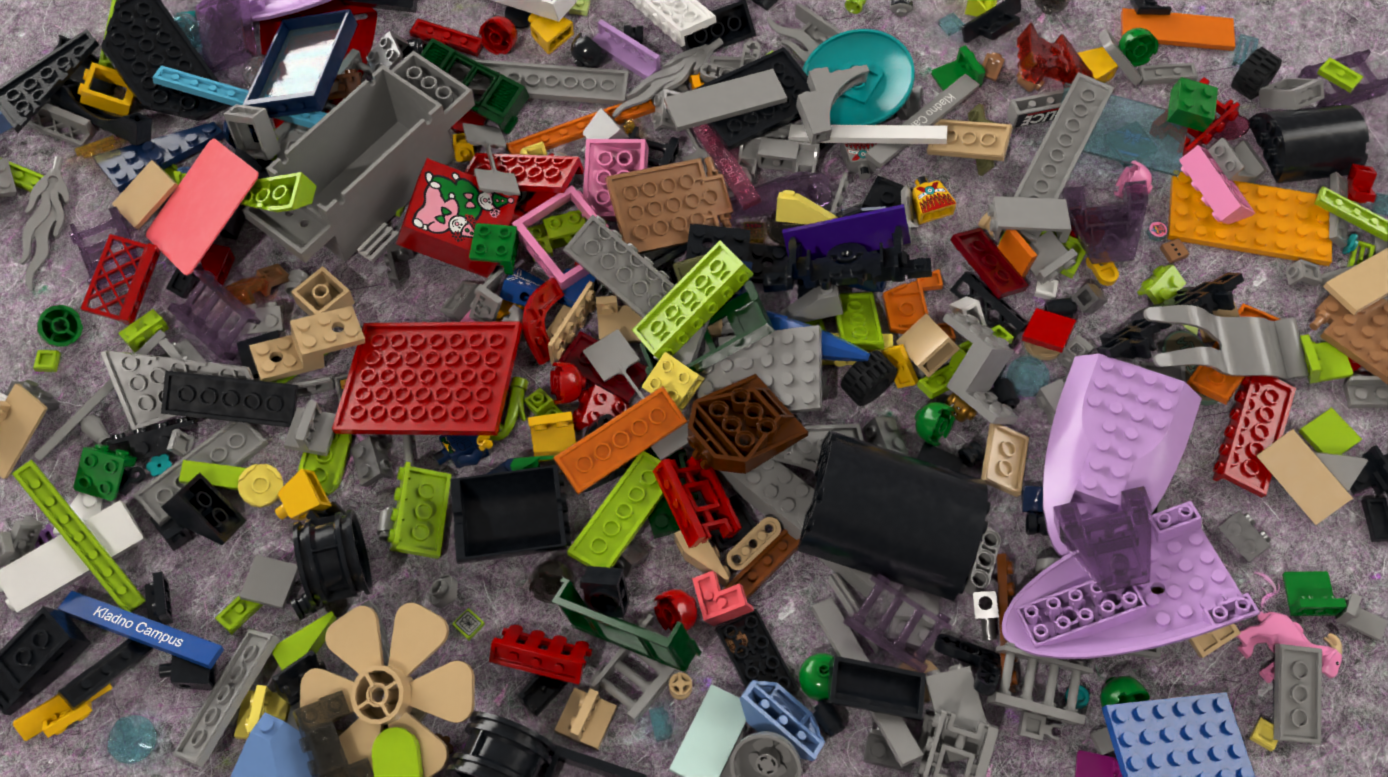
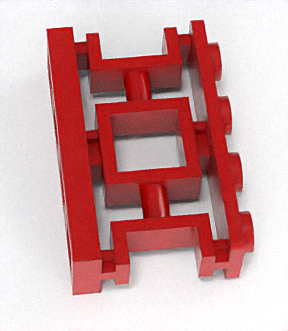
(1228, 113)
(684, 507)

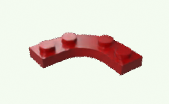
(534, 318)

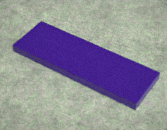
(862, 228)

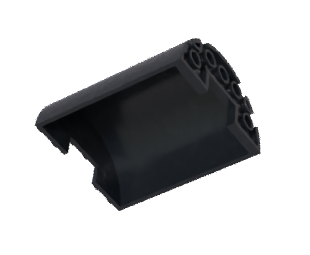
(894, 516)

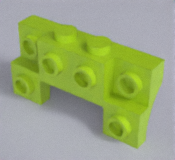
(557, 230)

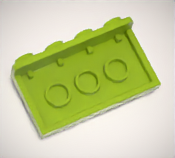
(419, 511)

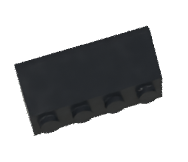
(731, 25)

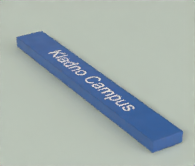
(141, 629)

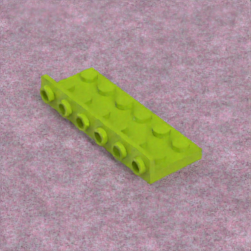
(692, 301)

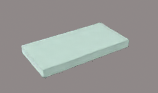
(710, 736)

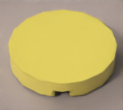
(260, 485)

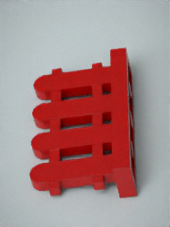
(540, 661)

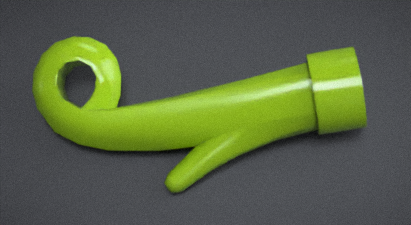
(516, 406)

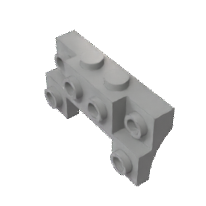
(778, 155)

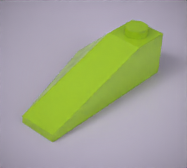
(281, 193)

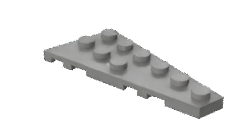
(807, 451)

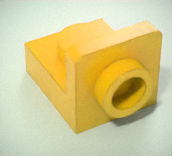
(463, 150)

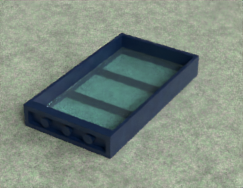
(302, 63)

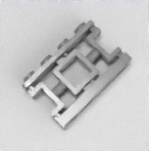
(936, 757)

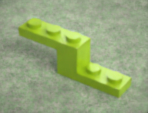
(938, 381)

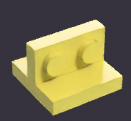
(254, 707)

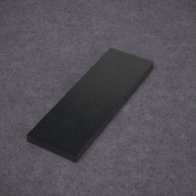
(229, 399)

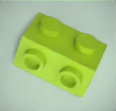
(1162, 284)

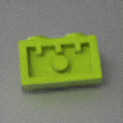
(143, 329)

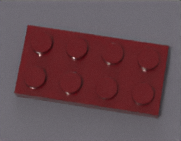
(989, 263)
(616, 385)

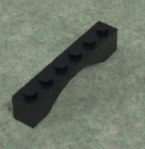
(132, 127)

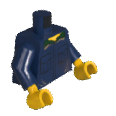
(463, 449)

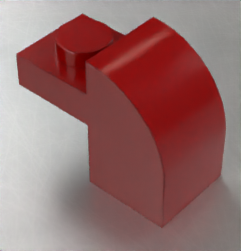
(1360, 183)

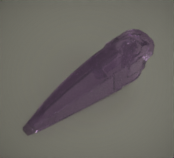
(810, 185)

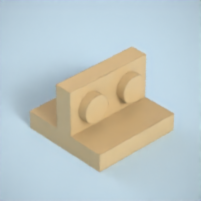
(586, 718)

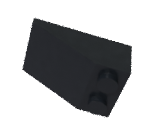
(204, 510)

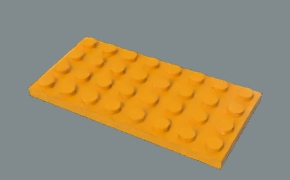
(1283, 222)

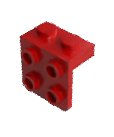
(595, 402)

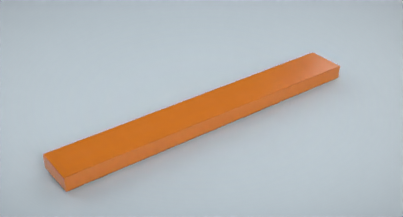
(574, 129)

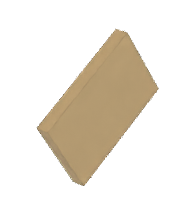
(145, 194)
(1005, 459)

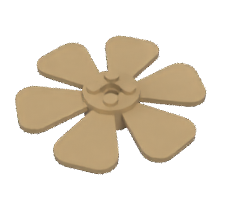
(442, 692)

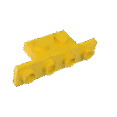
(53, 716)

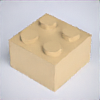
(322, 293)

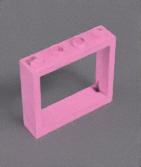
(534, 248)

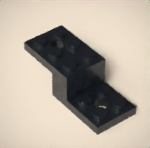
(738, 243)

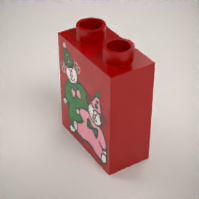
(445, 214)

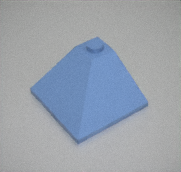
(272, 751)

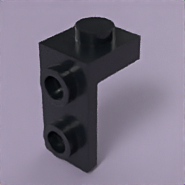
(173, 533)

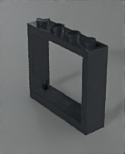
(588, 763)

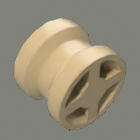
(680, 681)

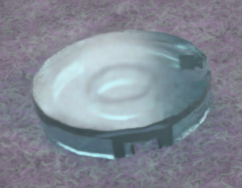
(1028, 376)

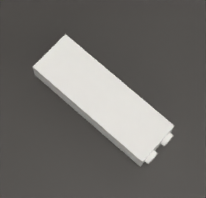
(57, 564)

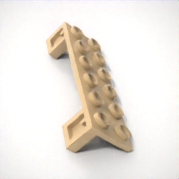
(625, 319)

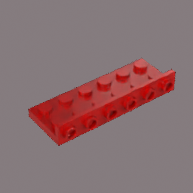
(532, 172)
(1254, 425)

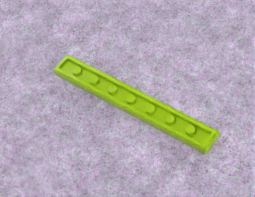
(79, 536)

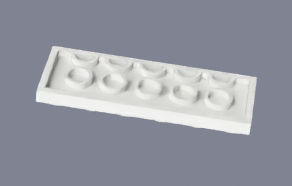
(676, 17)

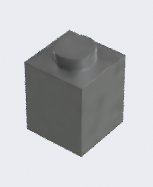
(1089, 298)

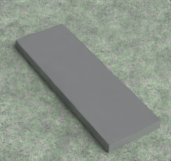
(725, 100)
(228, 446)
(225, 697)

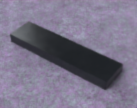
(103, 672)

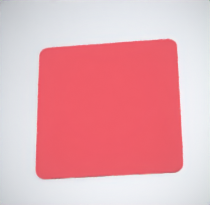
(201, 206)

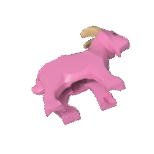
(1280, 629)

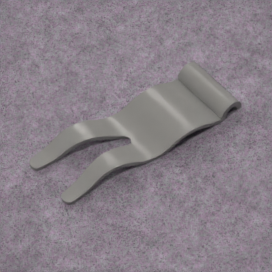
(1246, 343)

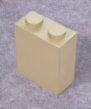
(927, 345)

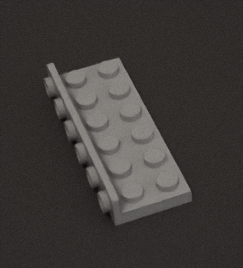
(618, 266)

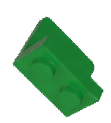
(964, 64)
(101, 471)

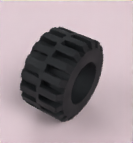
(1256, 73)
(869, 378)

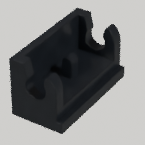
(289, 679)
(540, 693)

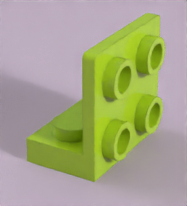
(1324, 361)

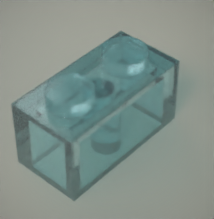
(659, 723)

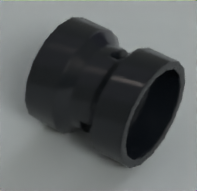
(634, 32)
(1035, 524)

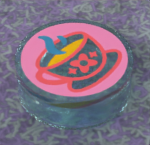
(1157, 231)

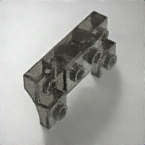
(322, 741)

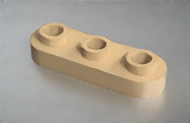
(762, 540)

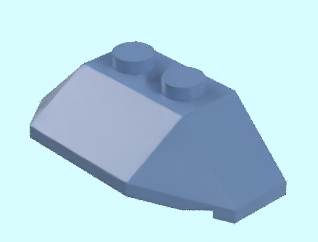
(775, 710)

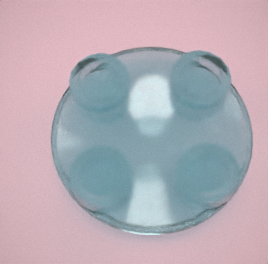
(132, 739)

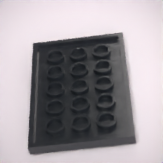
(747, 126)

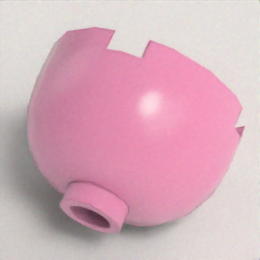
(1137, 172)

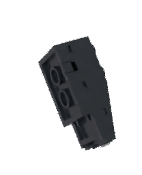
(37, 657)

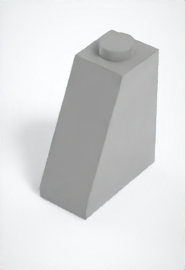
(1343, 467)

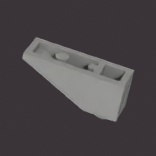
(815, 305)

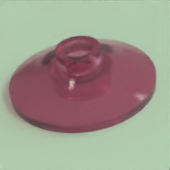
(1234, 129)

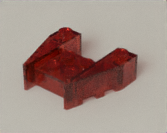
(1048, 59)

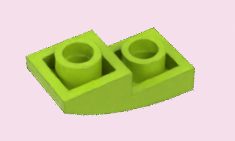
(541, 403)

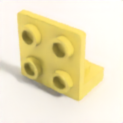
(676, 379)

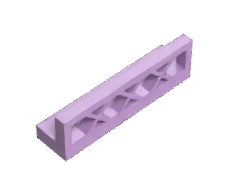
(625, 51)

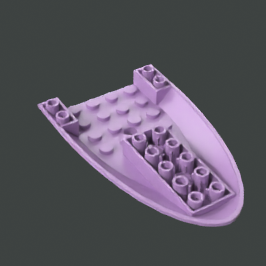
(1195, 599)

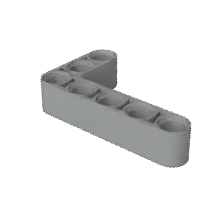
(988, 556)

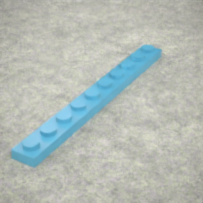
(221, 93)

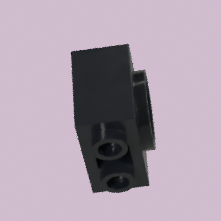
(605, 591)

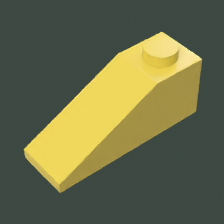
(799, 209)

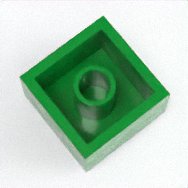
(1192, 104)

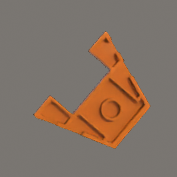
(907, 304)

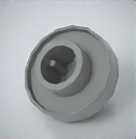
(443, 591)

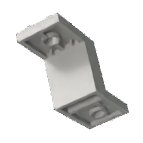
(980, 368)

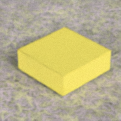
(1263, 734)

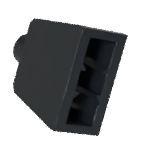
(188, 674)

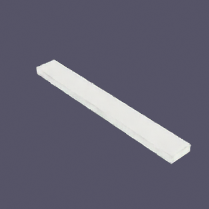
(877, 134)

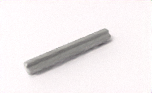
(849, 602)

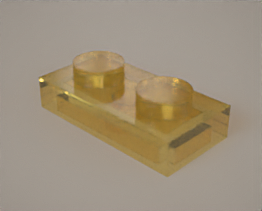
(89, 149)

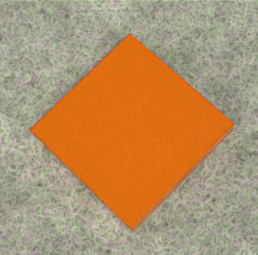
(1017, 251)

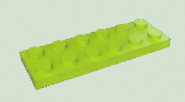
(619, 515)

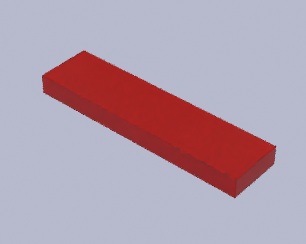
(455, 39)

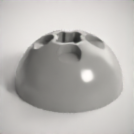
(750, 760)

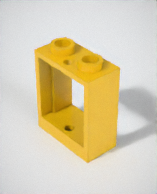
(100, 100)

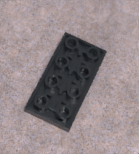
(761, 657)

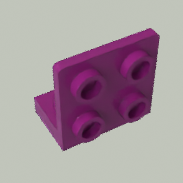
(1096, 765)

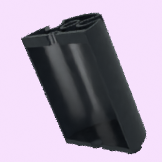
(1311, 141)
(509, 514)

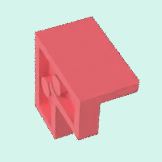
(717, 604)

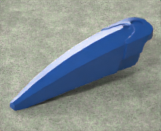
(833, 347)

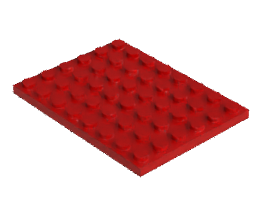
(429, 379)

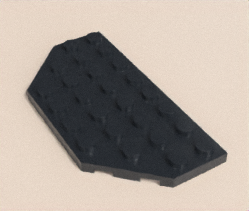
(143, 39)

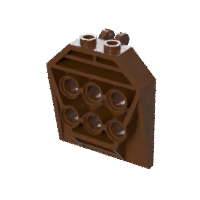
(756, 413)

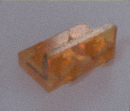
(243, 288)

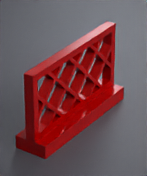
(138, 286)

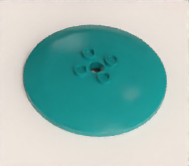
(888, 80)

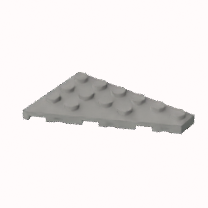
(141, 381)

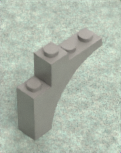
(824, 91)

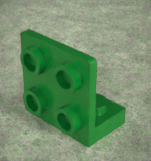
(495, 244)
(1311, 594)

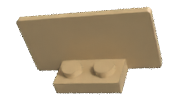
(568, 321)
(18, 421)

